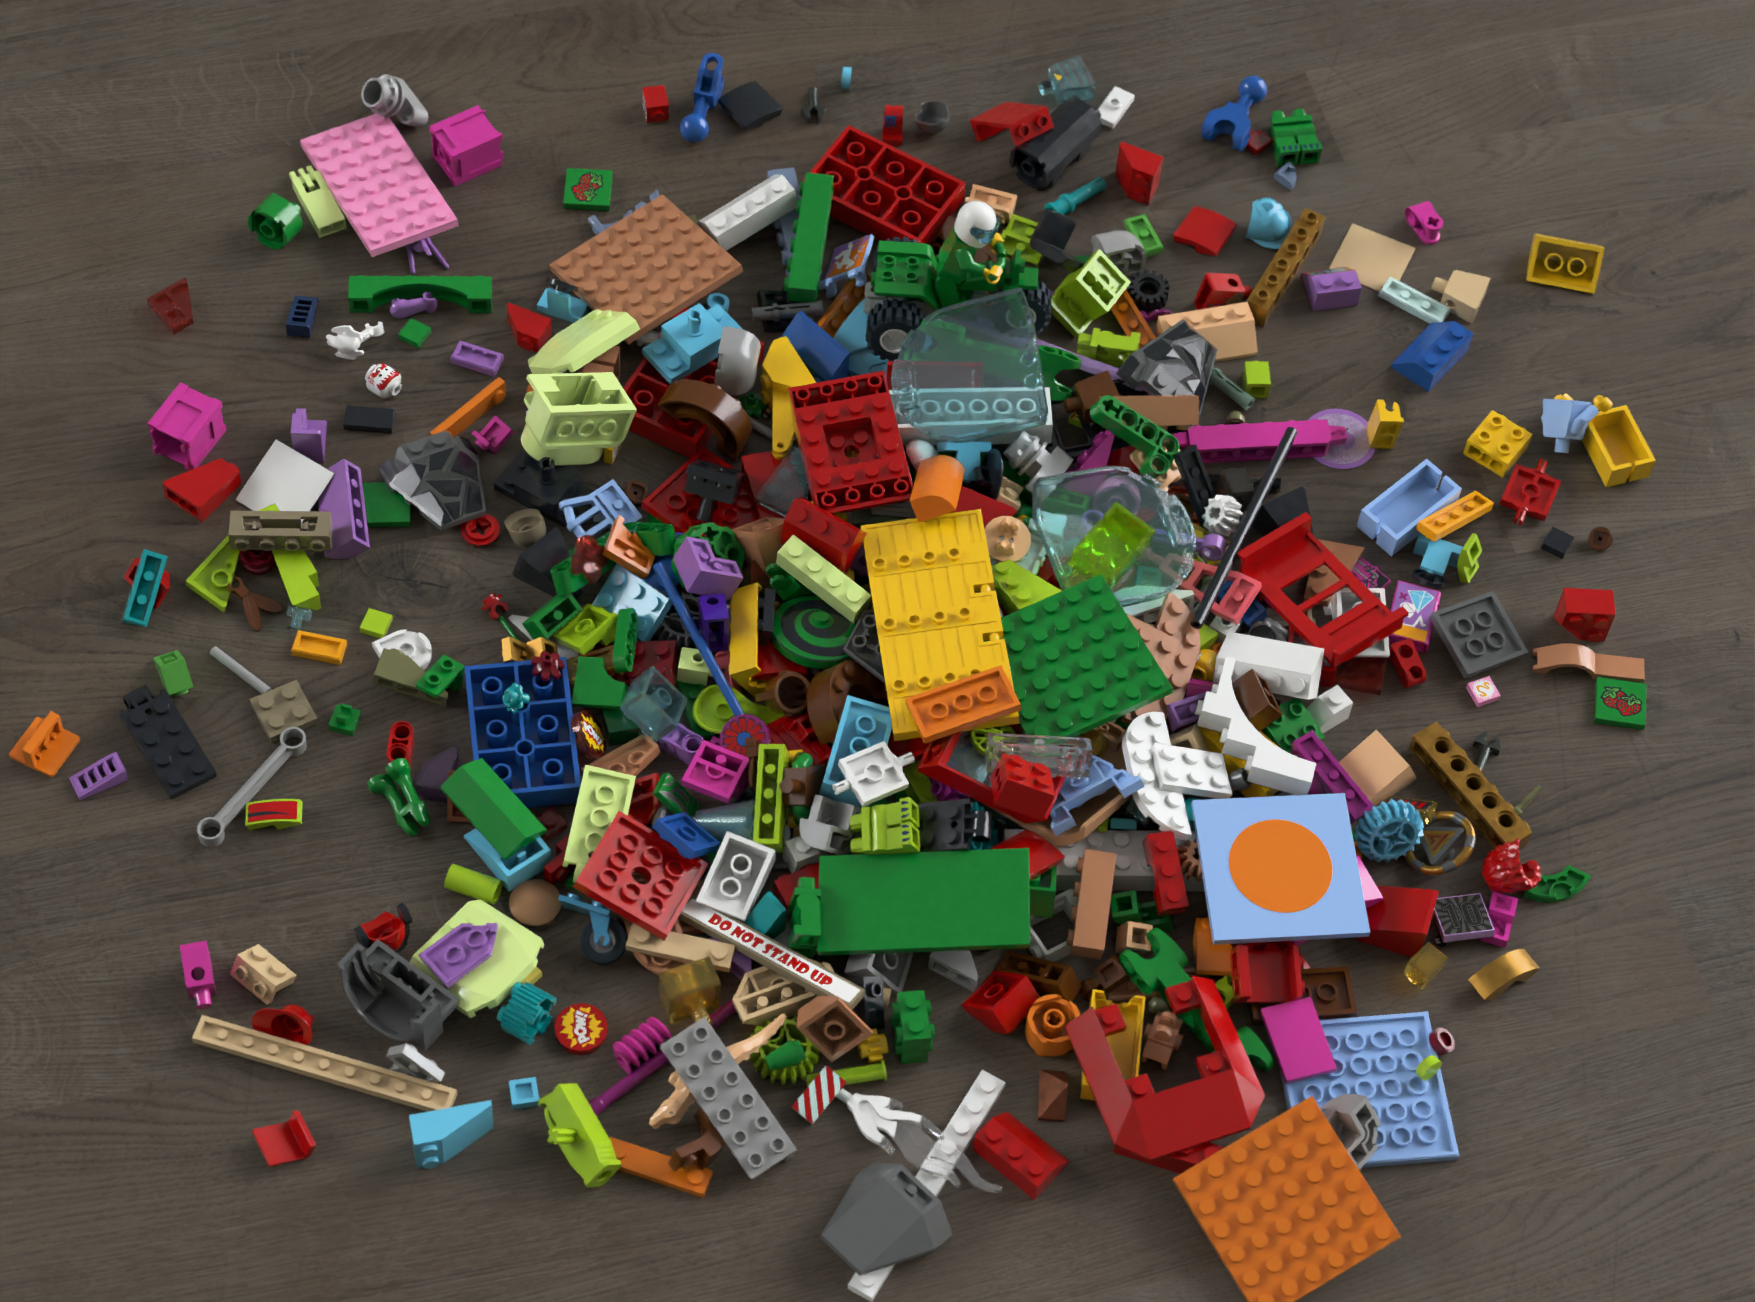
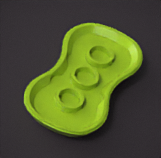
(713, 711)

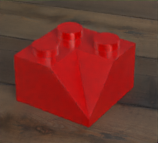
(1586, 613)

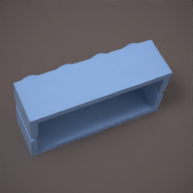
(1399, 509)

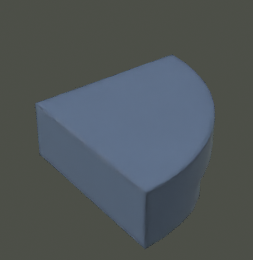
(1286, 175)

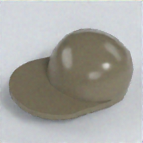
(525, 527)

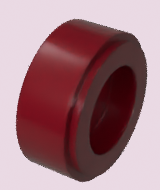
(1441, 1041)

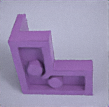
(308, 436)
(704, 572)

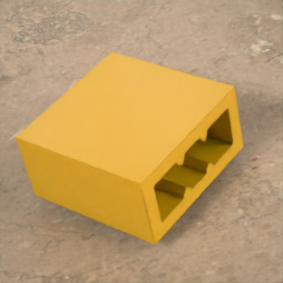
(1497, 443)

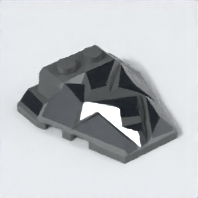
(1172, 364)
(439, 478)

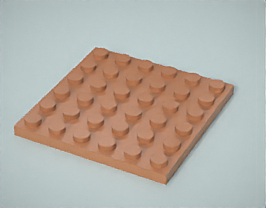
(647, 266)

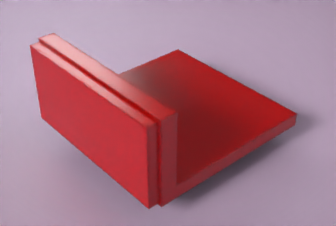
(285, 1141)

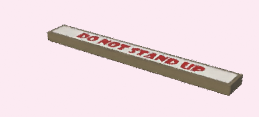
(770, 953)

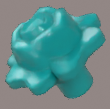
(514, 698)

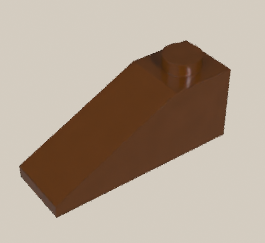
(1045, 975)

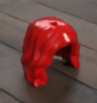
(1506, 873)

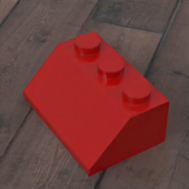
(823, 532)
(1018, 1154)

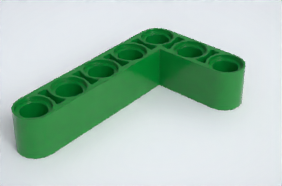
(655, 536)

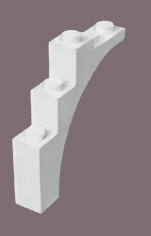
(1265, 761)

